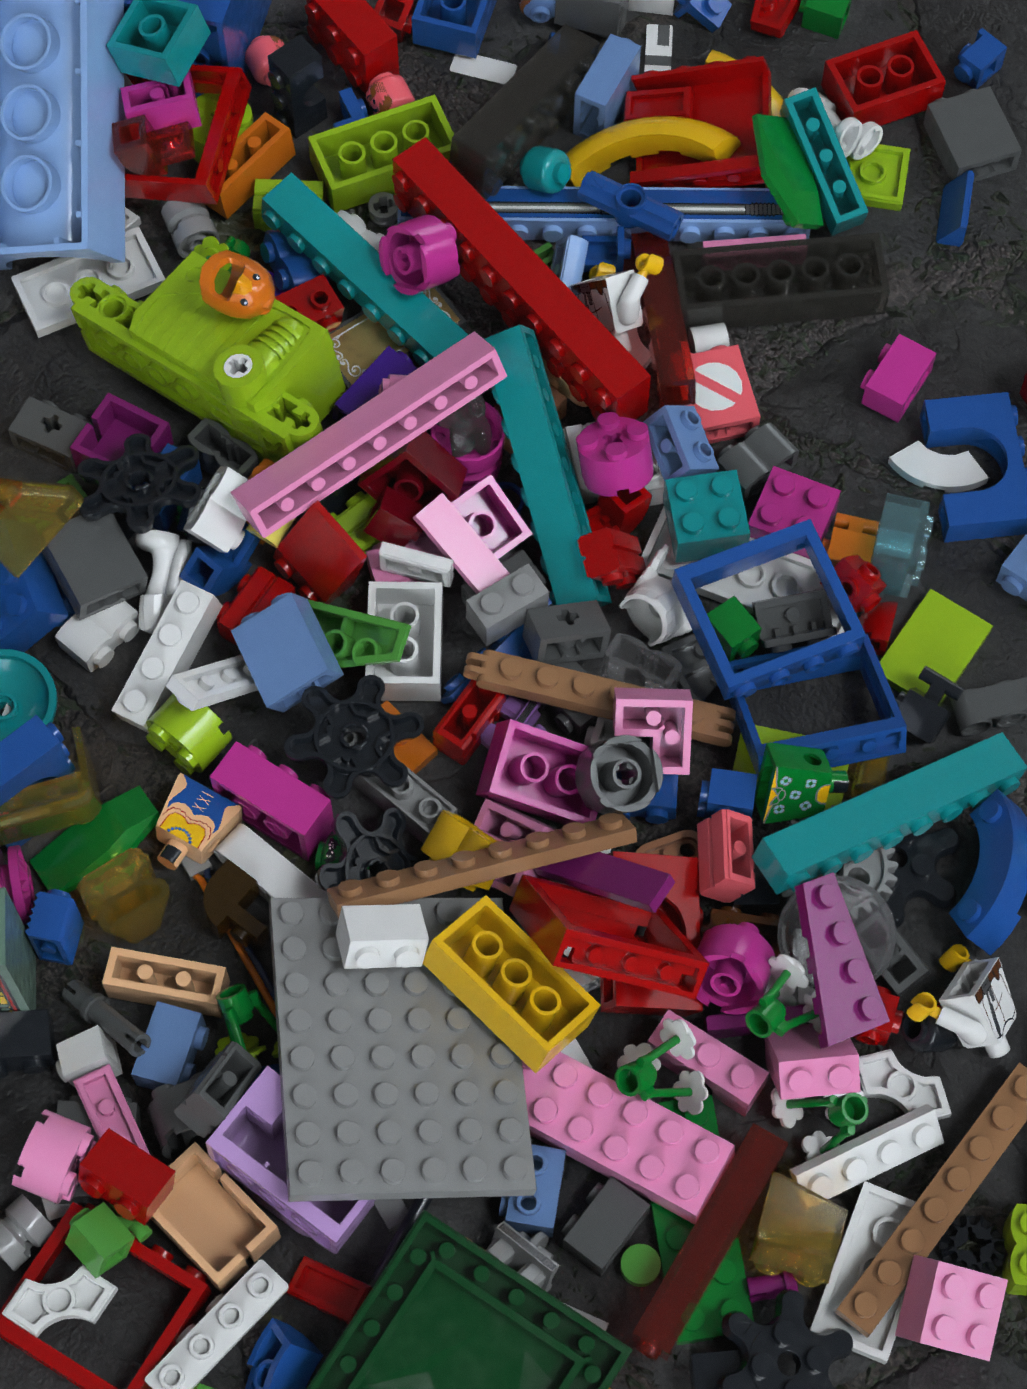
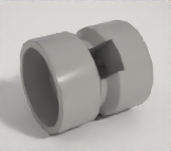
(188, 225)
(21, 1230)

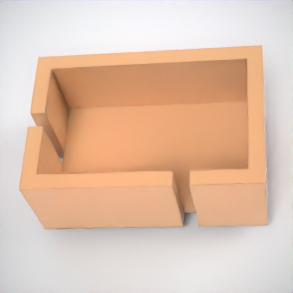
(212, 1222)

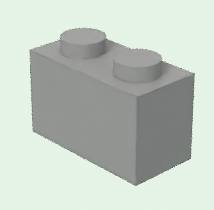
(504, 604)

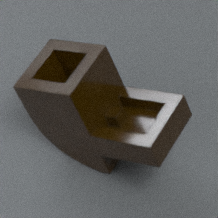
(226, 902)

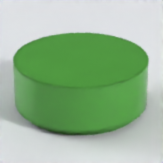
(640, 1265)

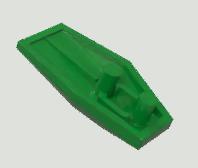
(787, 172)
(87, 846)

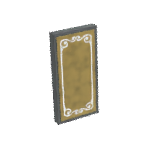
(362, 341)

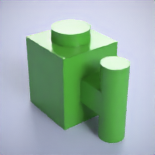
(103, 1238)

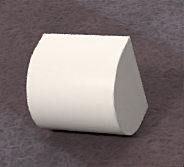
(707, 336)

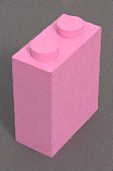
(806, 1070)

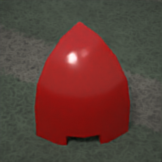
(879, 624)

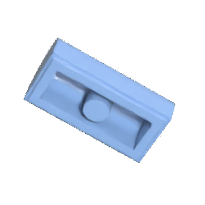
(570, 259)

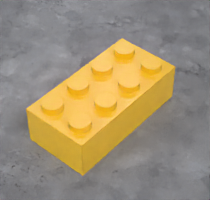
(510, 984)

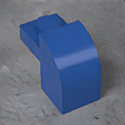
(219, 571)

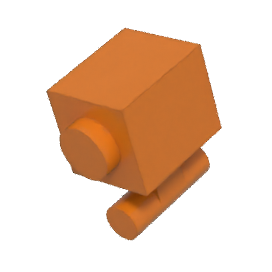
(851, 541)

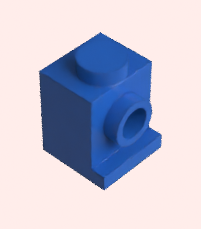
(980, 59)

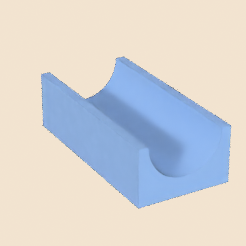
(56, 137)

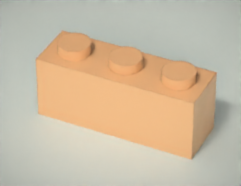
(165, 979)

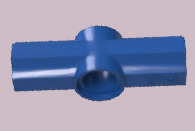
(645, 214)

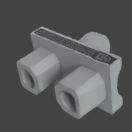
(524, 1254)

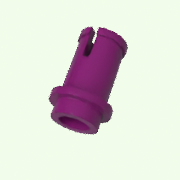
(769, 1286)

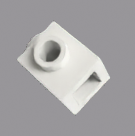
(86, 1054)

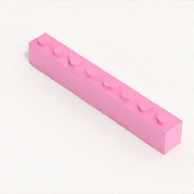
(369, 434)

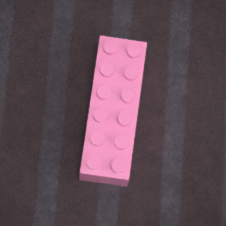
(625, 1136)

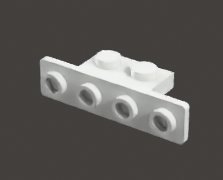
(219, 1330)

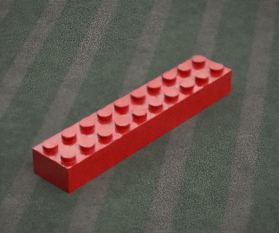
(522, 285)

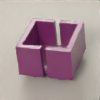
(113, 423)

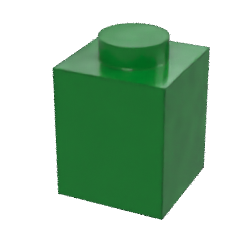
(825, 16)
(735, 629)

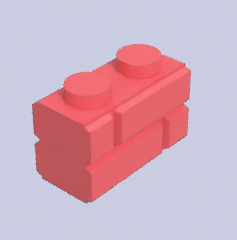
(725, 856)

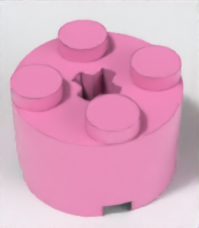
(53, 1157)

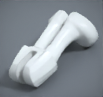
(854, 137)
(169, 559)

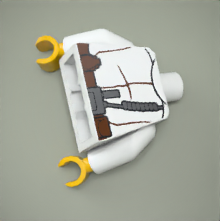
(617, 296)
(973, 1005)

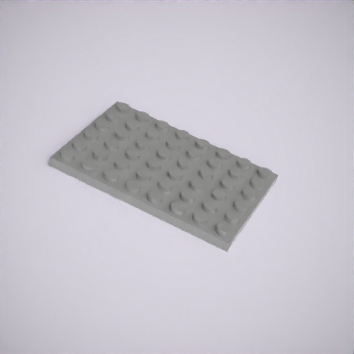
(389, 1073)

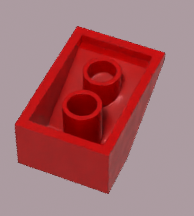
(319, 556)

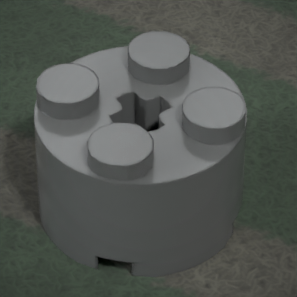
(598, 781)
(170, 1131)

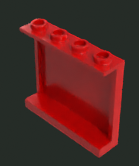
(725, 97)

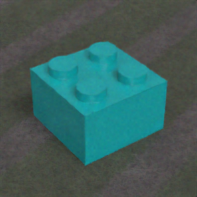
(159, 40)
(705, 514)

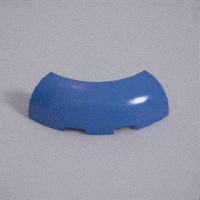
(282, 1358)

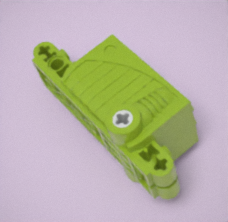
(255, 376)

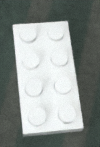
(47, 287)
(869, 1228)

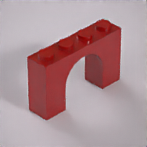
(684, 911)

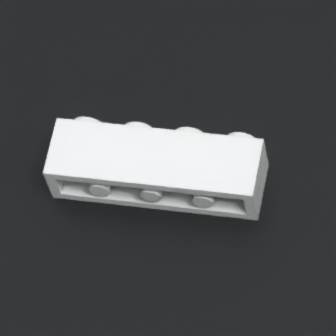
(167, 653)

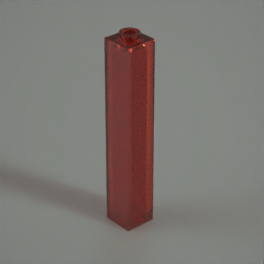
(665, 326)
(708, 1243)

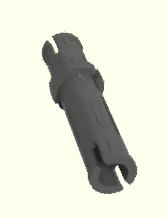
(97, 1010)

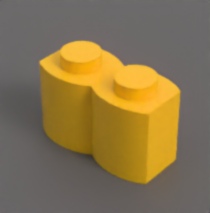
(455, 834)

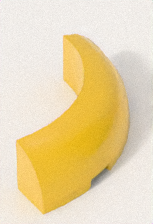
(648, 137)

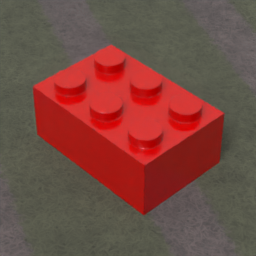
(354, 38)
(884, 80)

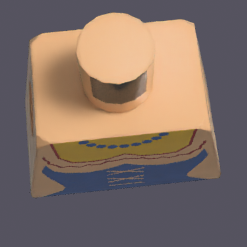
(194, 822)

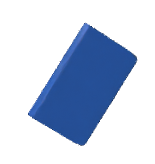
(955, 210)

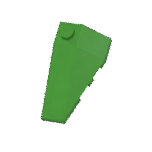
(361, 637)

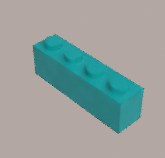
(837, 189)

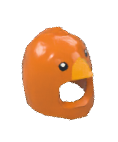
(248, 290)

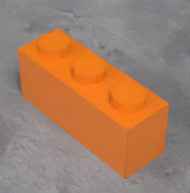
(256, 155)

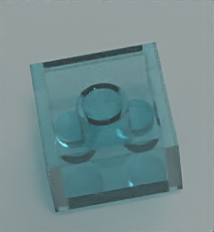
(902, 543)

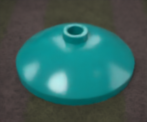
(26, 689)

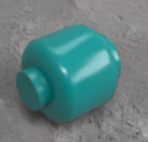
(545, 169)

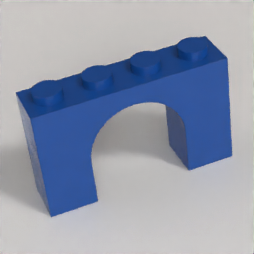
(991, 425)
(31, 757)

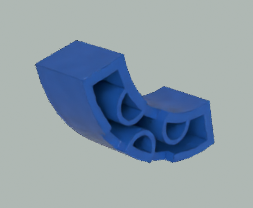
(1000, 881)

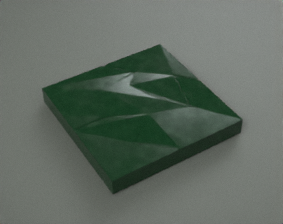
(465, 1321)

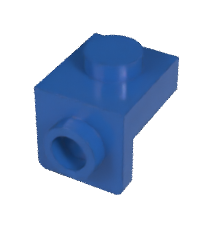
(707, 12)
(350, 107)
(608, 250)

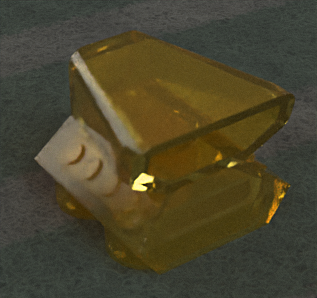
(126, 896)
(797, 1233)

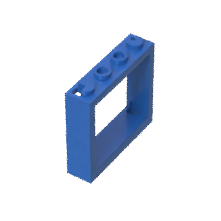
(744, 557)
(844, 744)

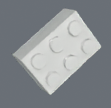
(420, 668)

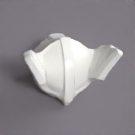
(655, 605)

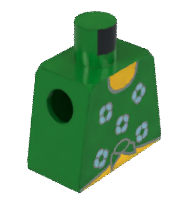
(795, 782)

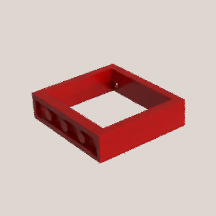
(219, 146)
(605, 937)
(69, 1369)

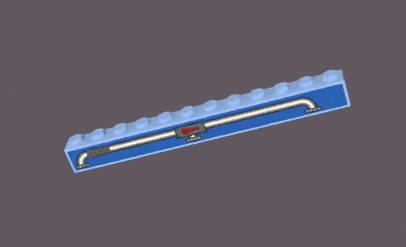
(707, 213)

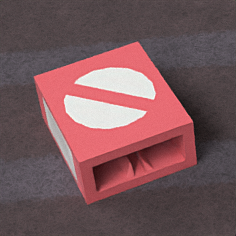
(724, 394)

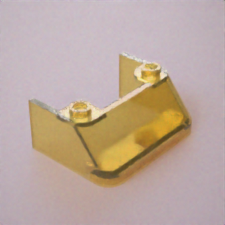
(31, 517)
(54, 802)

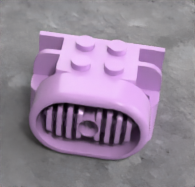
(253, 1153)

